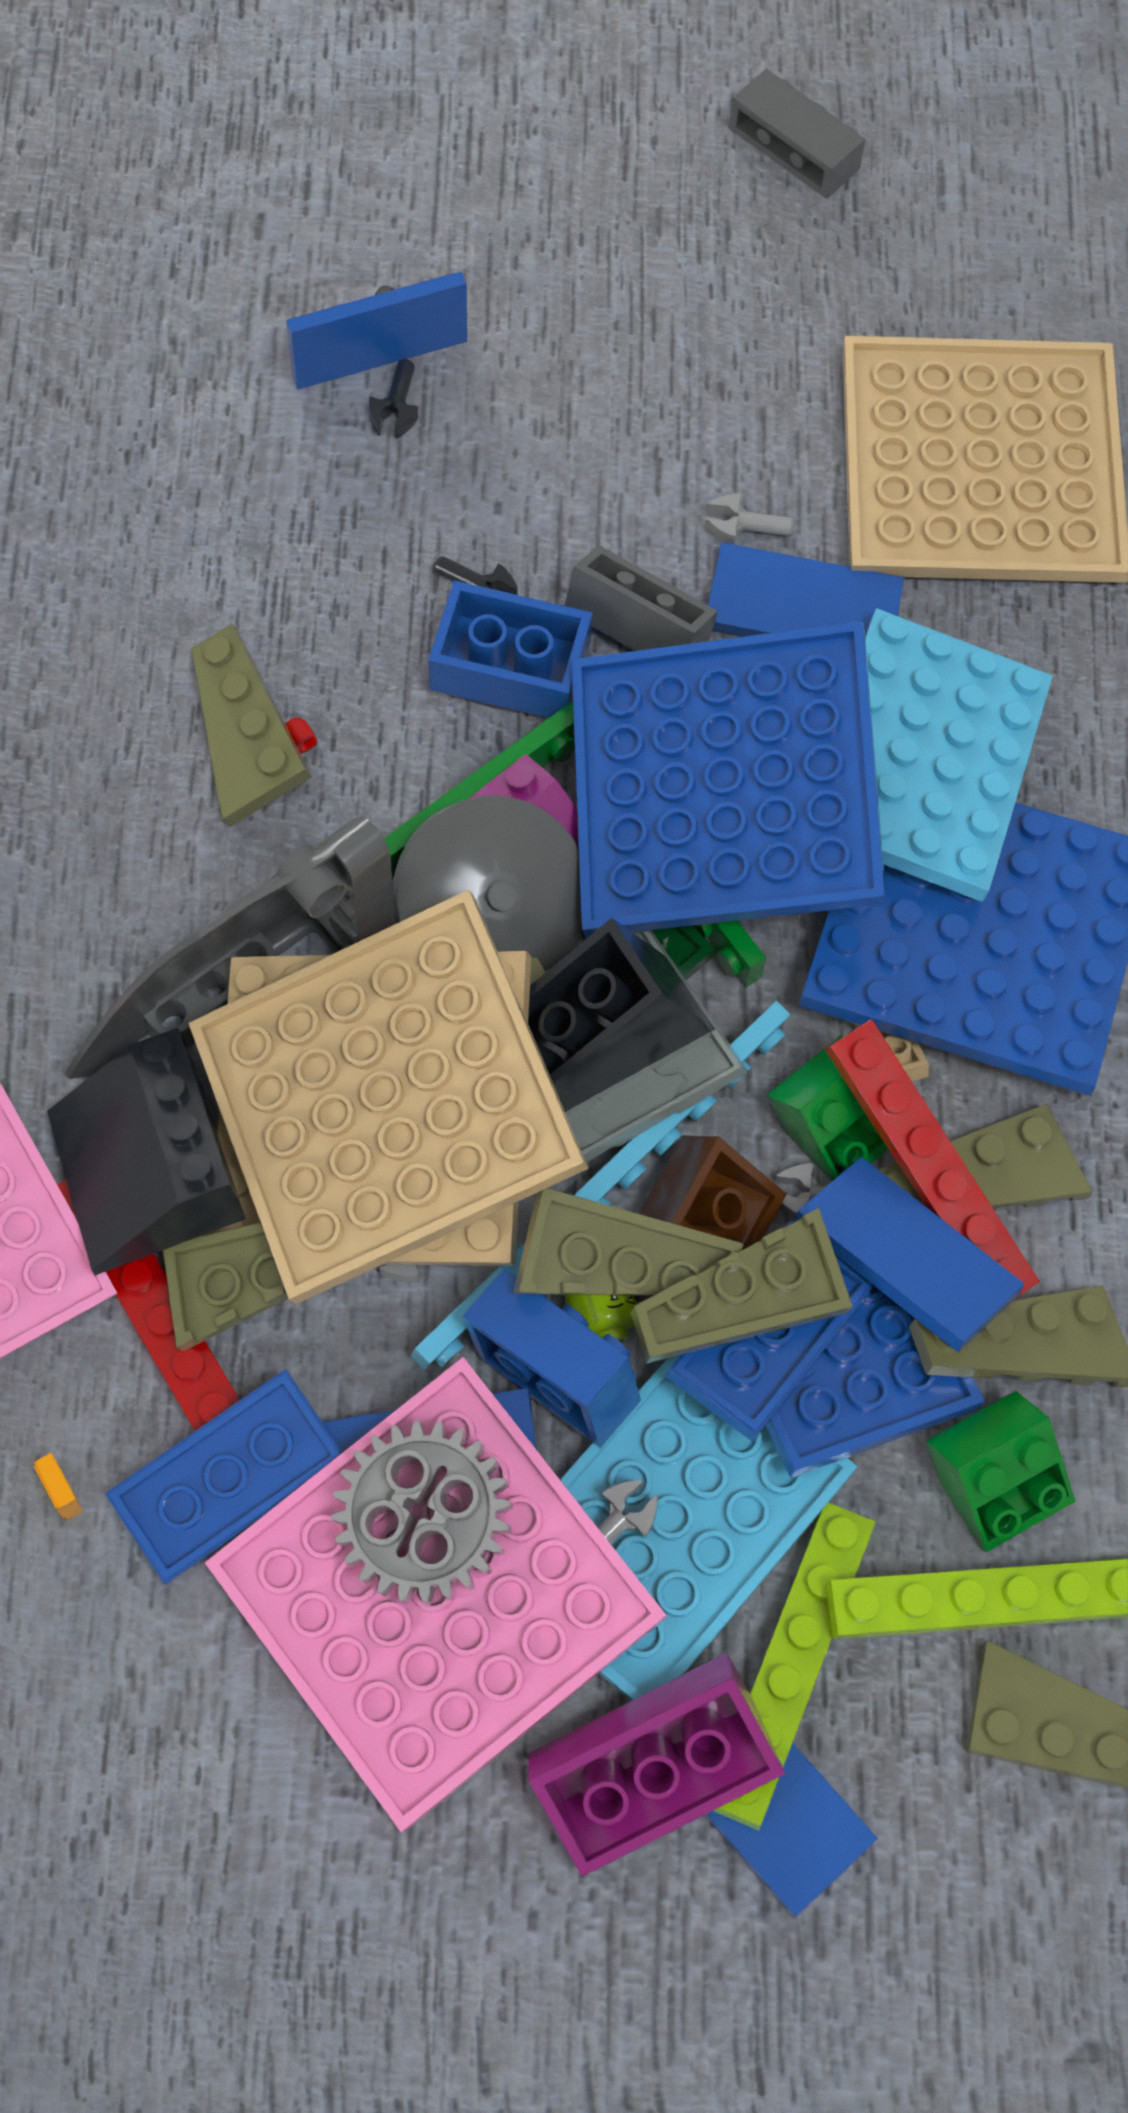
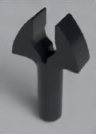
(395, 402)
(498, 580)

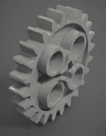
(377, 1491)

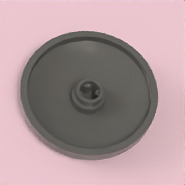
(513, 863)

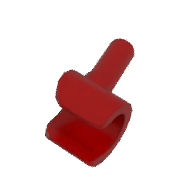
(301, 734)

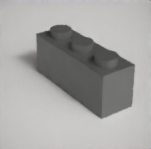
(796, 133)
(635, 604)

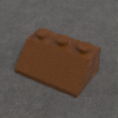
(714, 1192)

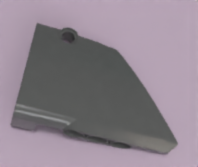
(326, 889)

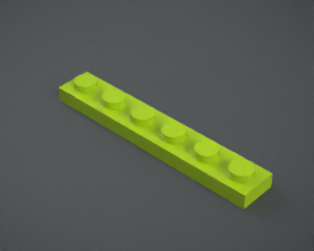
(977, 1599)
(801, 1643)

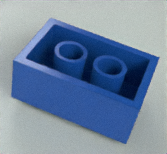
(508, 649)
(555, 1357)

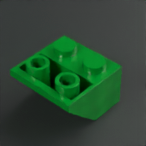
(825, 1117)
(1002, 1469)

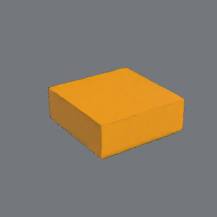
(57, 1487)

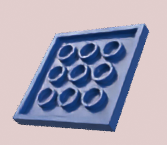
(866, 1392)

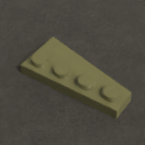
(245, 732)
(1016, 1162)
(606, 1250)
(220, 1282)
(760, 1290)
(1038, 1338)
(1046, 1721)

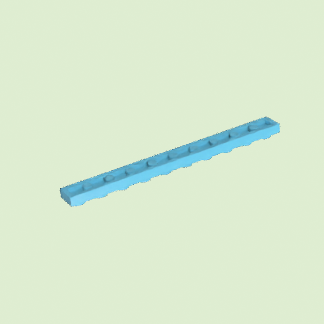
(622, 1169)

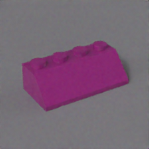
(653, 1764)

